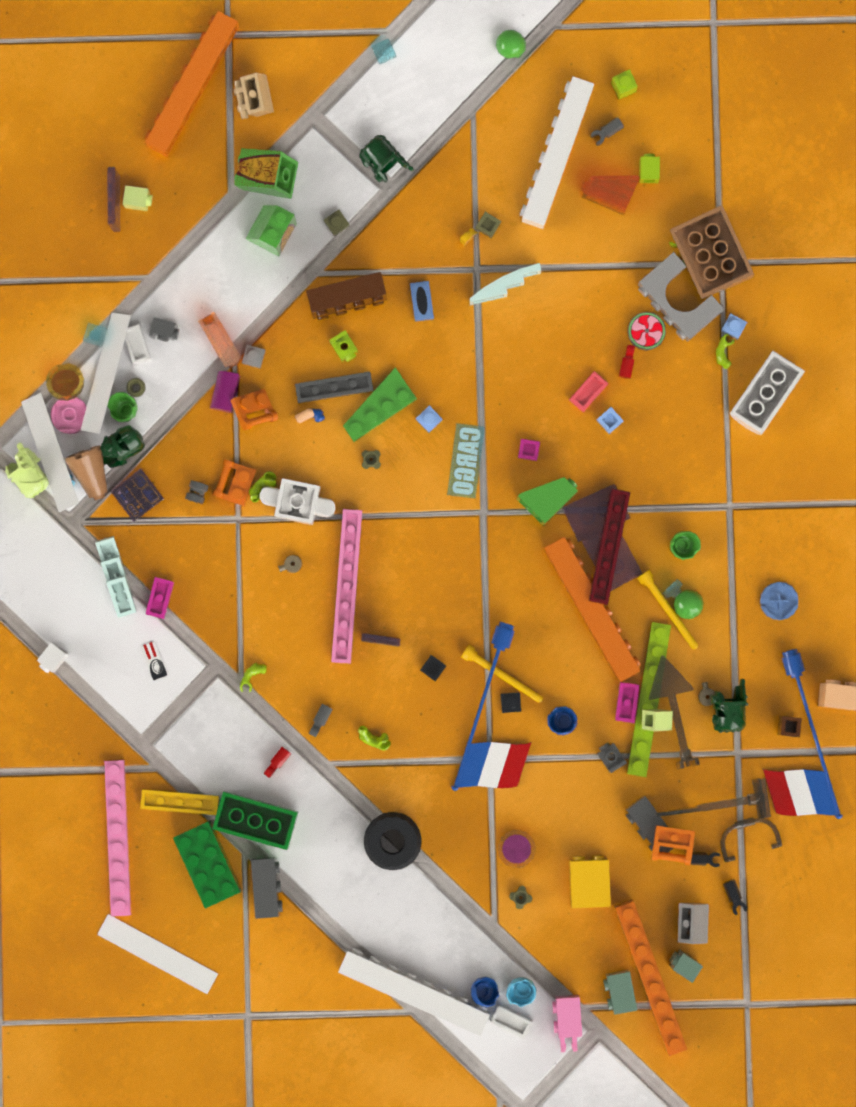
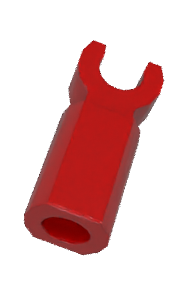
(627, 363)
(277, 761)

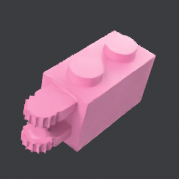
(568, 1019)

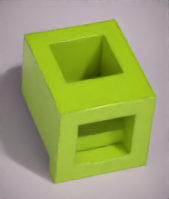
(343, 338)

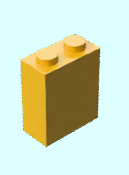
(589, 882)

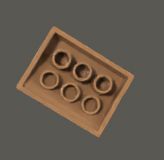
(712, 252)

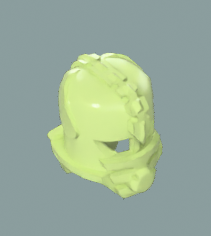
(27, 473)

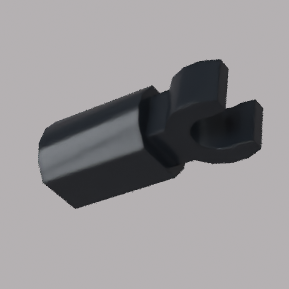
(702, 859)
(734, 895)

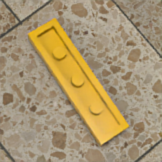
(179, 802)

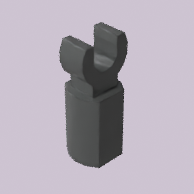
(608, 130)
(320, 719)

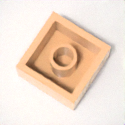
(837, 696)

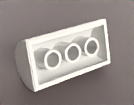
(766, 393)

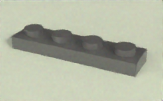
(334, 387)

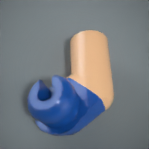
(310, 413)

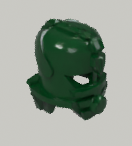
(382, 156)
(121, 446)
(730, 711)

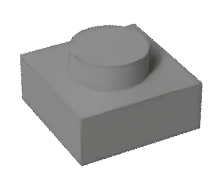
(253, 356)

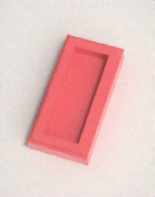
(588, 391)

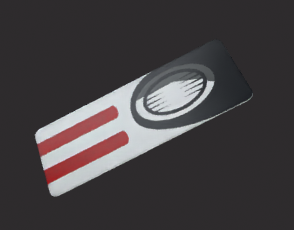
(153, 660)

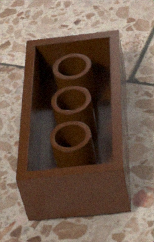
(347, 295)

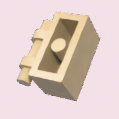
(253, 95)

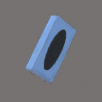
(421, 301)

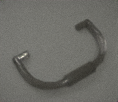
(745, 823)

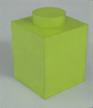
(624, 84)
(649, 169)

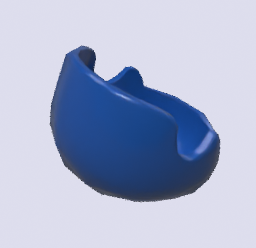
(562, 720)
(484, 991)

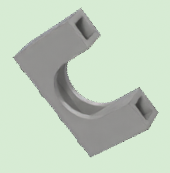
(686, 323)

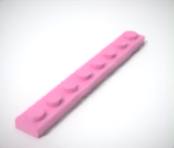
(346, 586)
(117, 838)

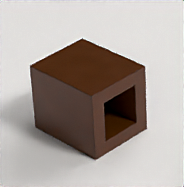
(789, 726)

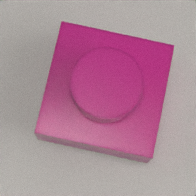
(529, 449)

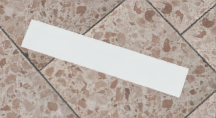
(105, 373)
(50, 452)
(157, 954)

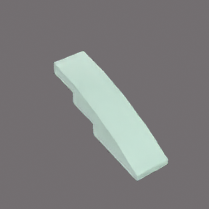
(499, 287)
(115, 576)

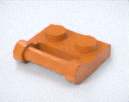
(252, 403)
(240, 485)
(673, 838)

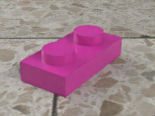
(159, 598)
(627, 702)

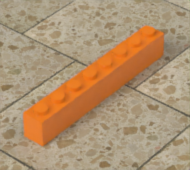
(191, 84)
(594, 614)
(650, 977)

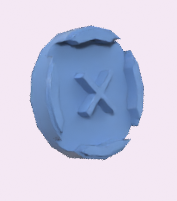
(779, 601)

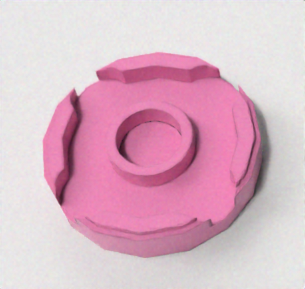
(68, 415)

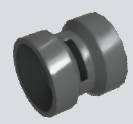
(198, 488)

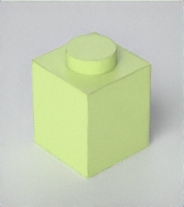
(137, 198)
(657, 720)

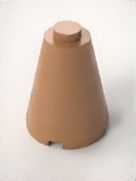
(89, 471)

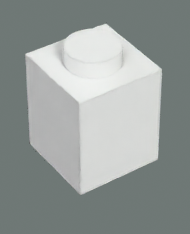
(52, 658)

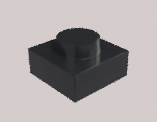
(433, 668)
(511, 702)

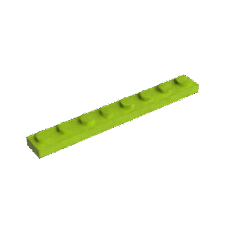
(643, 738)

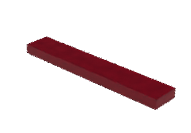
(609, 546)

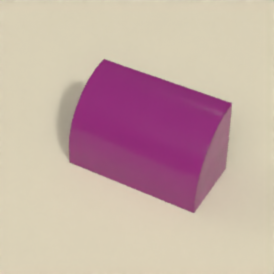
(225, 390)

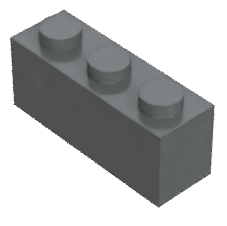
(645, 817)
(266, 887)

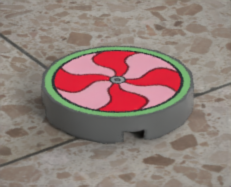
(646, 331)

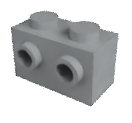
(693, 923)

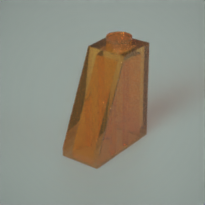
(610, 191)
(220, 340)

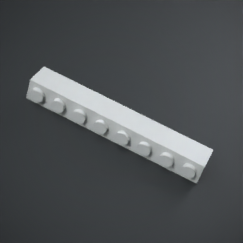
(557, 152)
(414, 992)

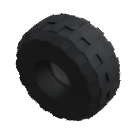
(378, 854)

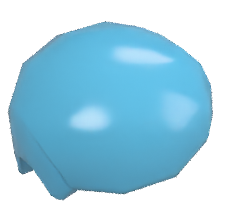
(521, 991)

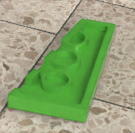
(381, 405)

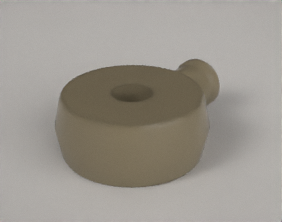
(287, 564)
(705, 691)

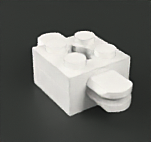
(297, 501)

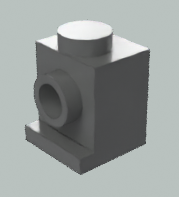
(164, 330)
(611, 765)

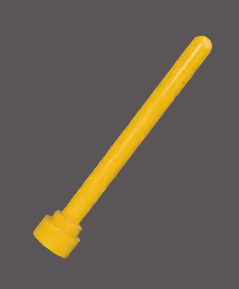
(647, 580)
(470, 654)

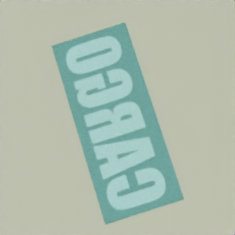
(466, 461)

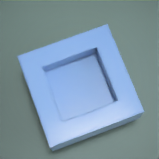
(734, 326)
(429, 419)
(609, 420)

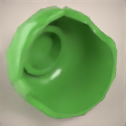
(511, 44)
(122, 407)
(685, 545)
(688, 604)

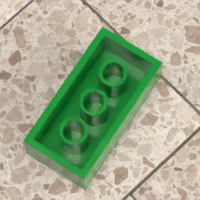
(255, 820)
(207, 864)

